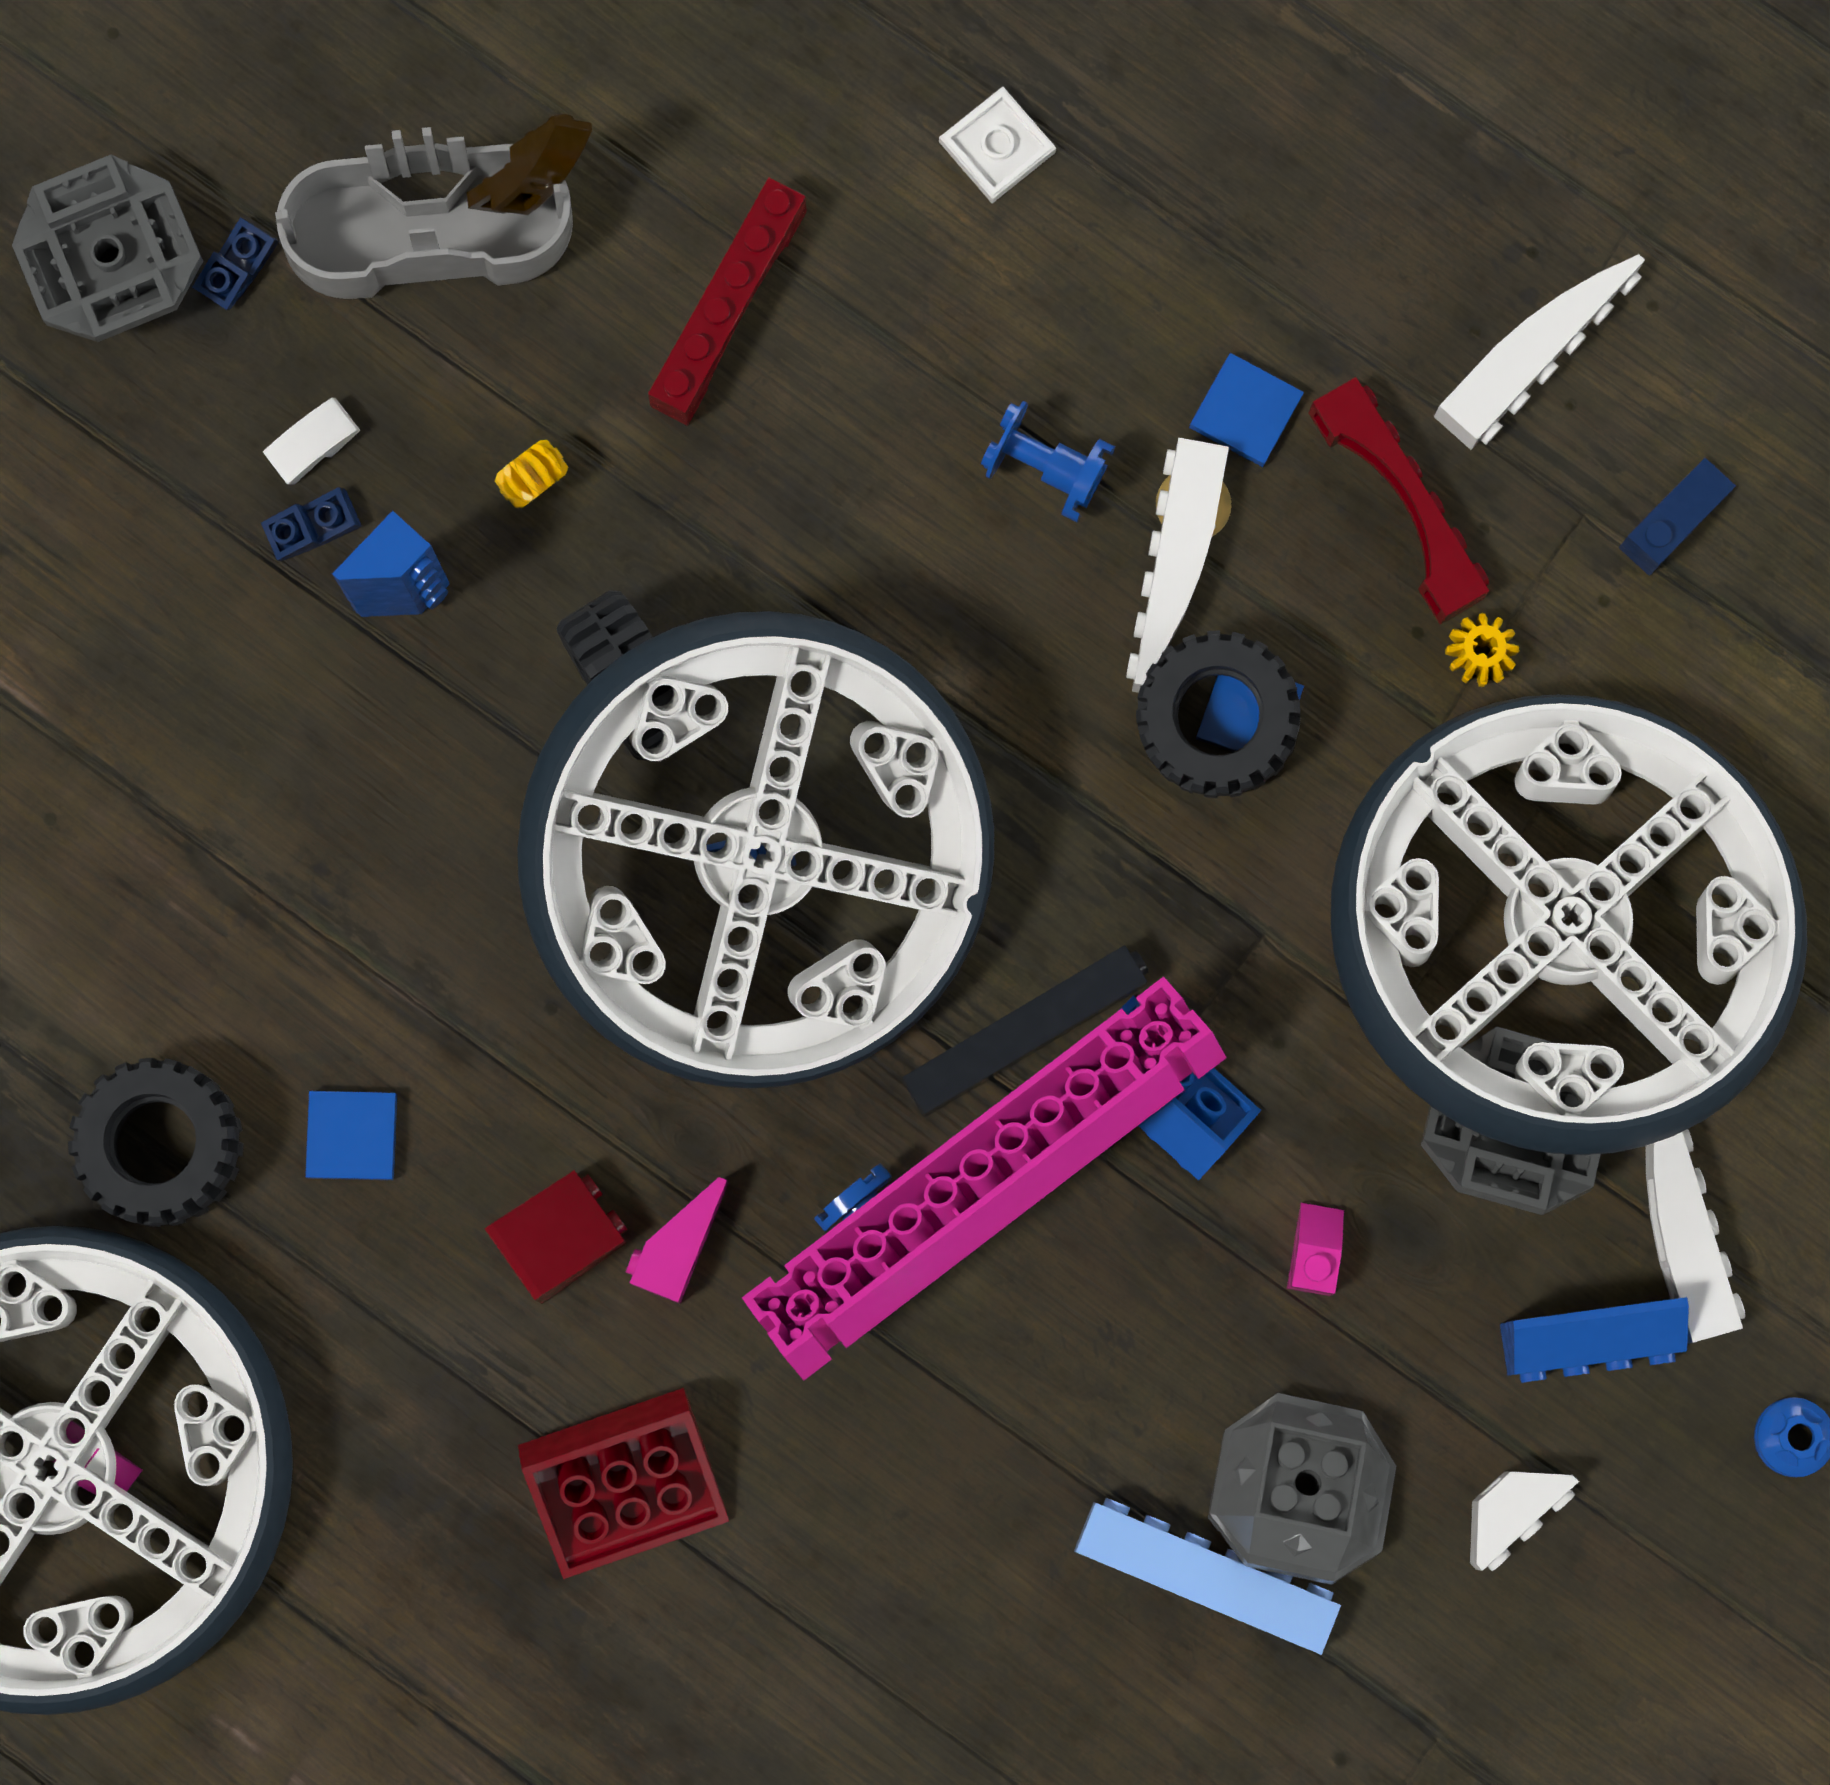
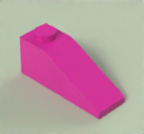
(673, 1251)

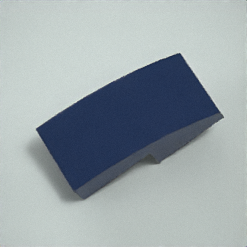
(236, 265)
(311, 525)

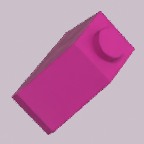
(1316, 1250)

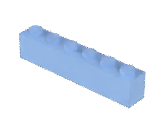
(1207, 1577)

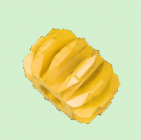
(531, 473)
(1482, 635)

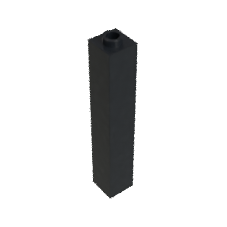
(1026, 1030)

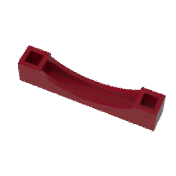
(707, 333)
(1351, 420)

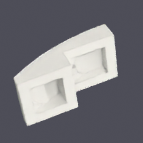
(310, 440)

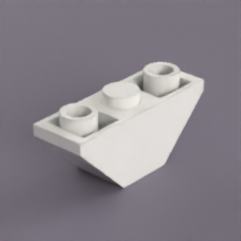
(1512, 1510)

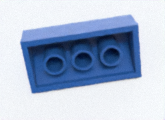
(392, 572)
(1200, 1120)
(1596, 1337)

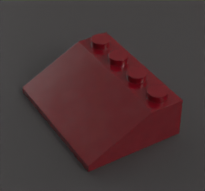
(622, 1483)

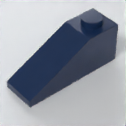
(1676, 516)

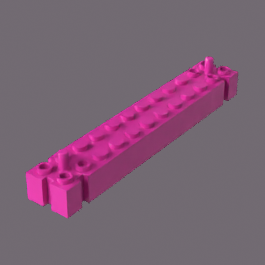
(984, 1178)

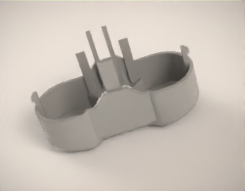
(356, 236)

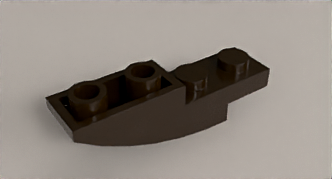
(536, 164)

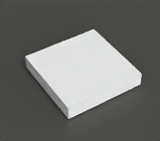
(997, 144)

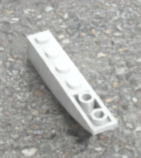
(1529, 354)
(1180, 547)
(1687, 1240)

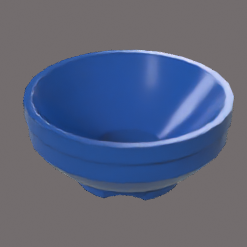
(1773, 1443)

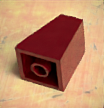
(557, 1235)

